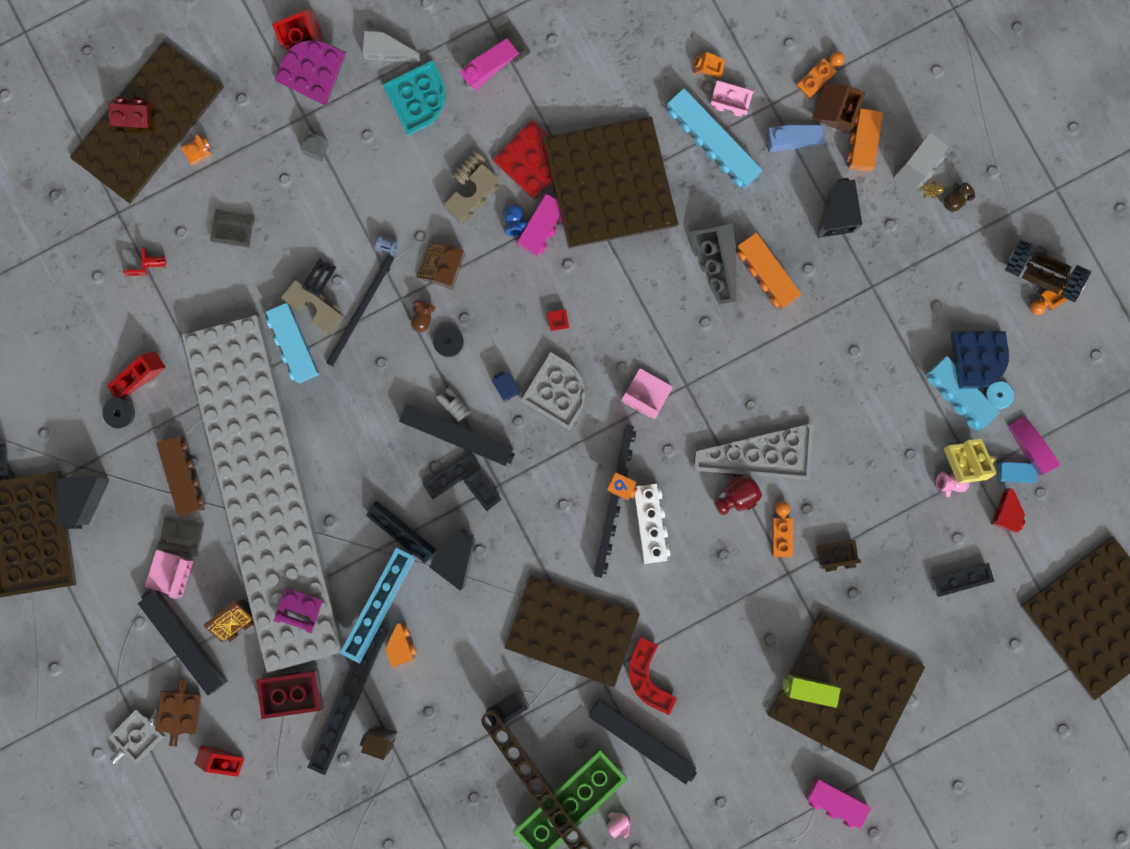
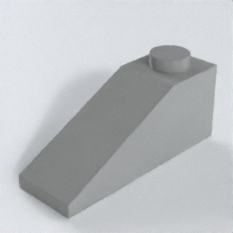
(383, 47)

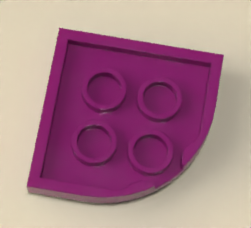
(311, 69)

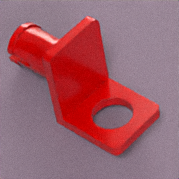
(147, 261)

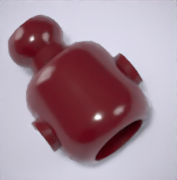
(740, 494)

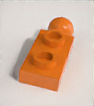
(820, 74)
(1049, 299)
(782, 531)

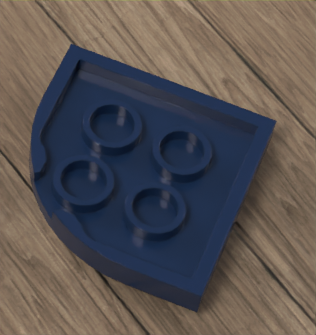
(979, 357)

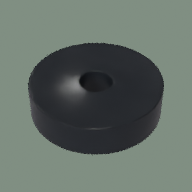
(448, 333)
(110, 412)

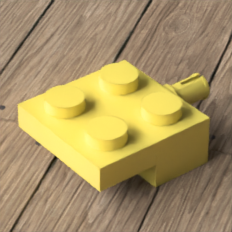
(970, 461)

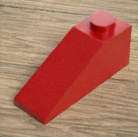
(136, 375)

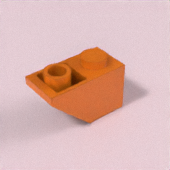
(399, 647)

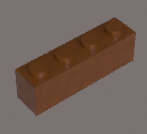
(180, 476)

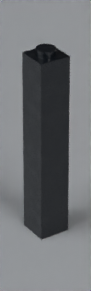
(457, 435)
(182, 642)
(643, 742)

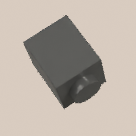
(314, 146)

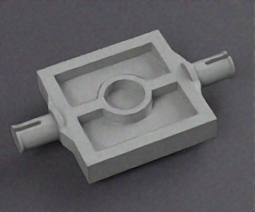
(135, 737)

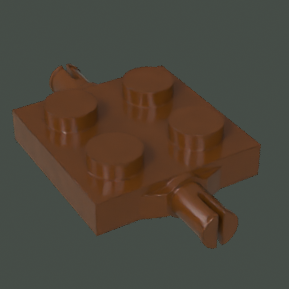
(177, 712)

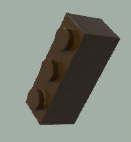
(378, 742)

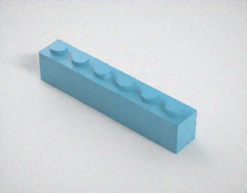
(713, 139)
(377, 605)

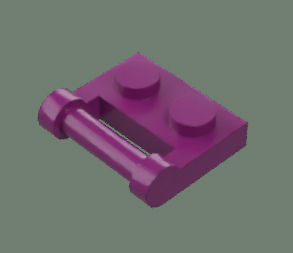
(299, 603)

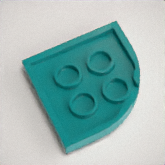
(417, 97)

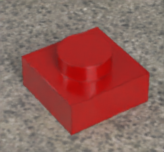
(558, 320)

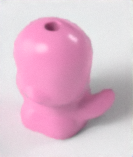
(948, 482)

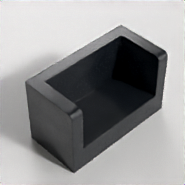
(509, 707)

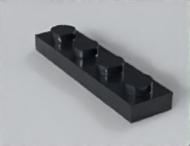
(400, 532)

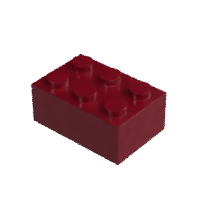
(290, 694)

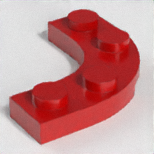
(640, 679)

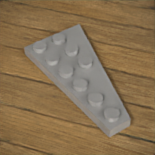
(770, 455)

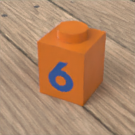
(622, 486)

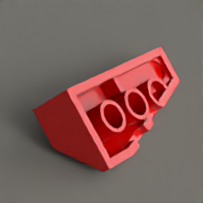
(297, 29)

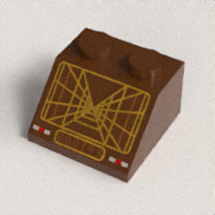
(441, 264)
(230, 621)

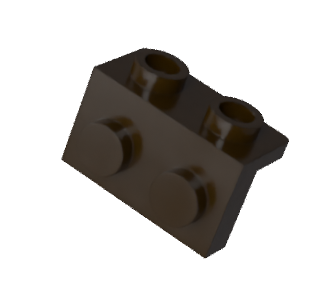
(837, 554)

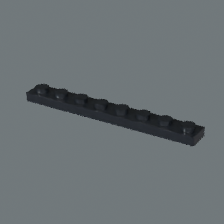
(613, 509)
(345, 705)

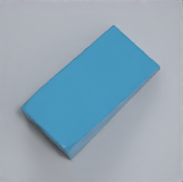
(1016, 472)

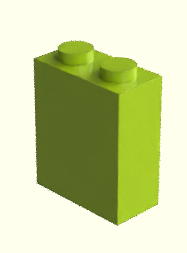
(811, 690)

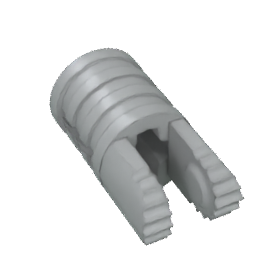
(456, 407)

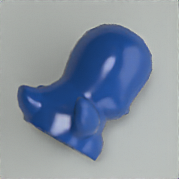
(513, 218)

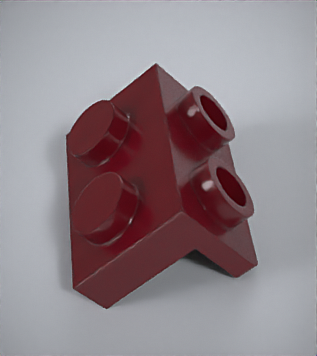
(129, 112)

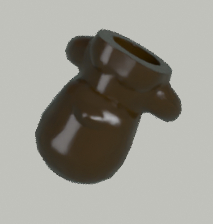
(957, 199)

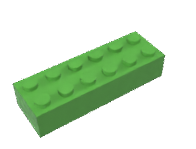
(580, 794)

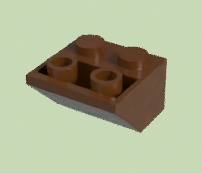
(838, 106)

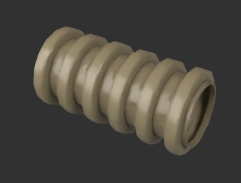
(468, 168)

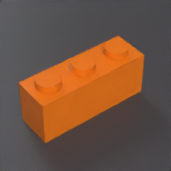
(865, 140)

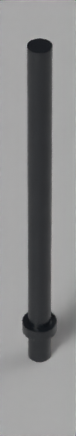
(384, 268)

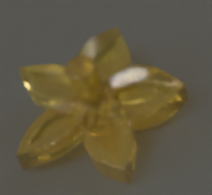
(933, 190)

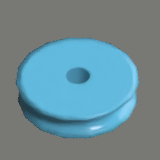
(1004, 389)

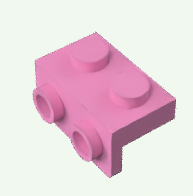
(731, 97)

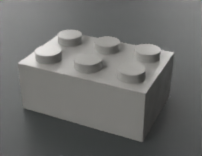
(922, 162)

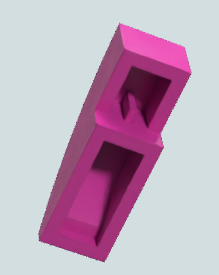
(1033, 446)

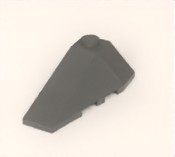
(717, 254)

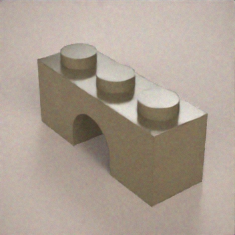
(462, 207)
(326, 316)

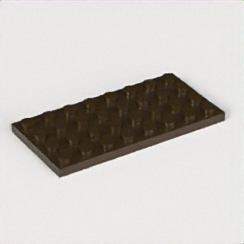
(132, 155)

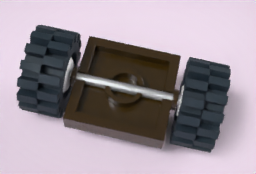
(1047, 271)

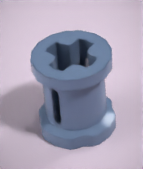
(386, 245)

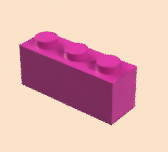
(540, 227)
(837, 803)

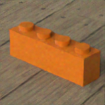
(767, 271)

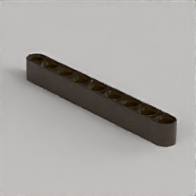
(535, 775)

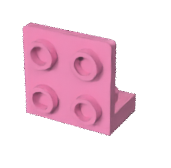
(646, 394)
(169, 574)

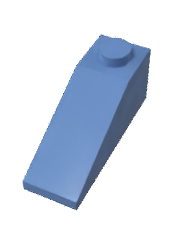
(794, 137)

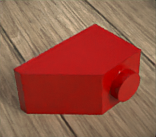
(1009, 512)
(218, 761)

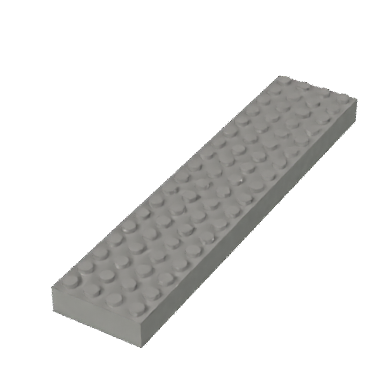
(262, 488)

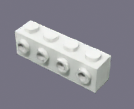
(650, 524)

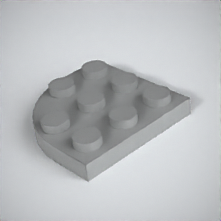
(557, 392)

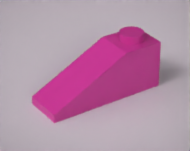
(488, 64)

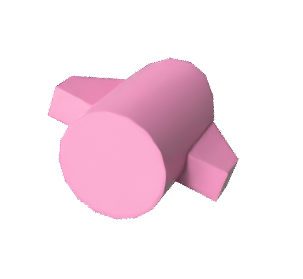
(619, 824)

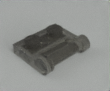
(232, 234)
(183, 530)

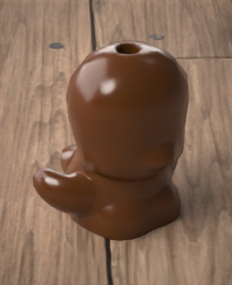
(422, 318)

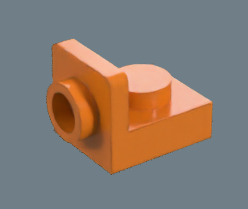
(709, 65)
(196, 150)

